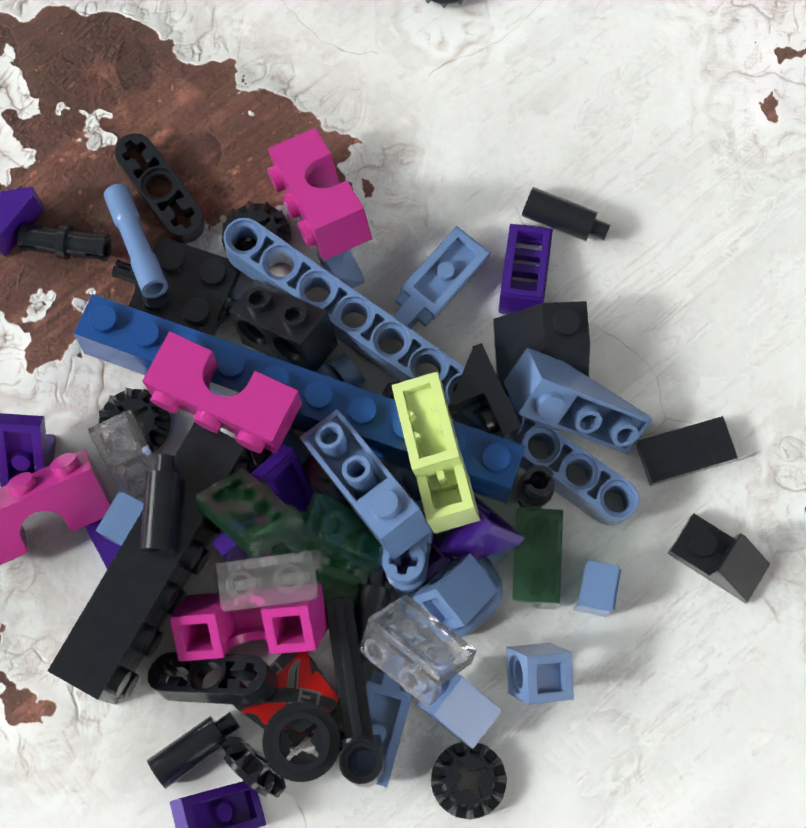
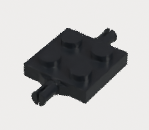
(198, 286)

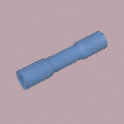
(143, 260)

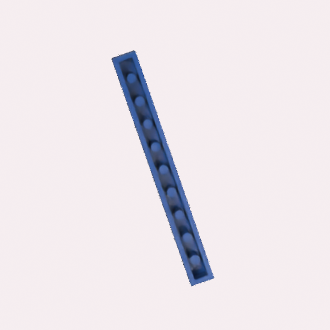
(134, 338)

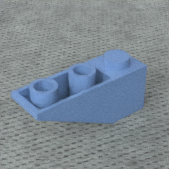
(573, 402)
(366, 484)

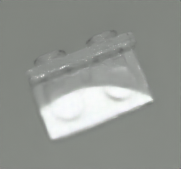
(268, 580)
(415, 648)

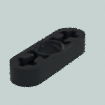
(163, 171)
(226, 690)

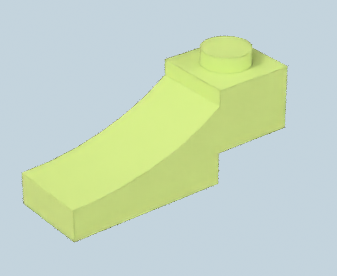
(435, 453)

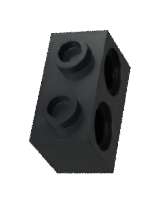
(283, 326)

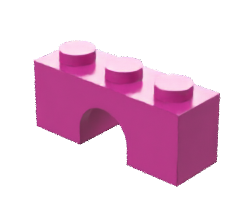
(327, 209)
(257, 414)
(65, 487)
(208, 632)

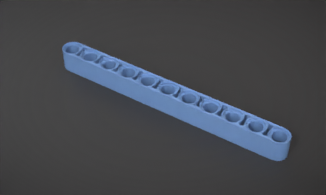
(415, 351)

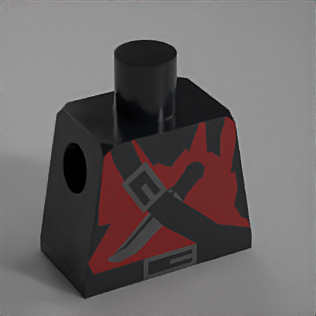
(296, 682)

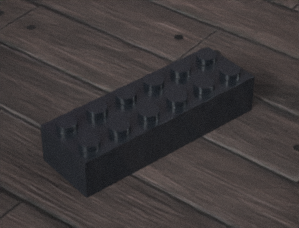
(145, 587)

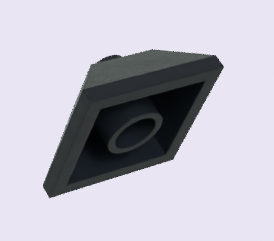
(549, 328)

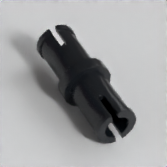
(64, 242)
(535, 487)

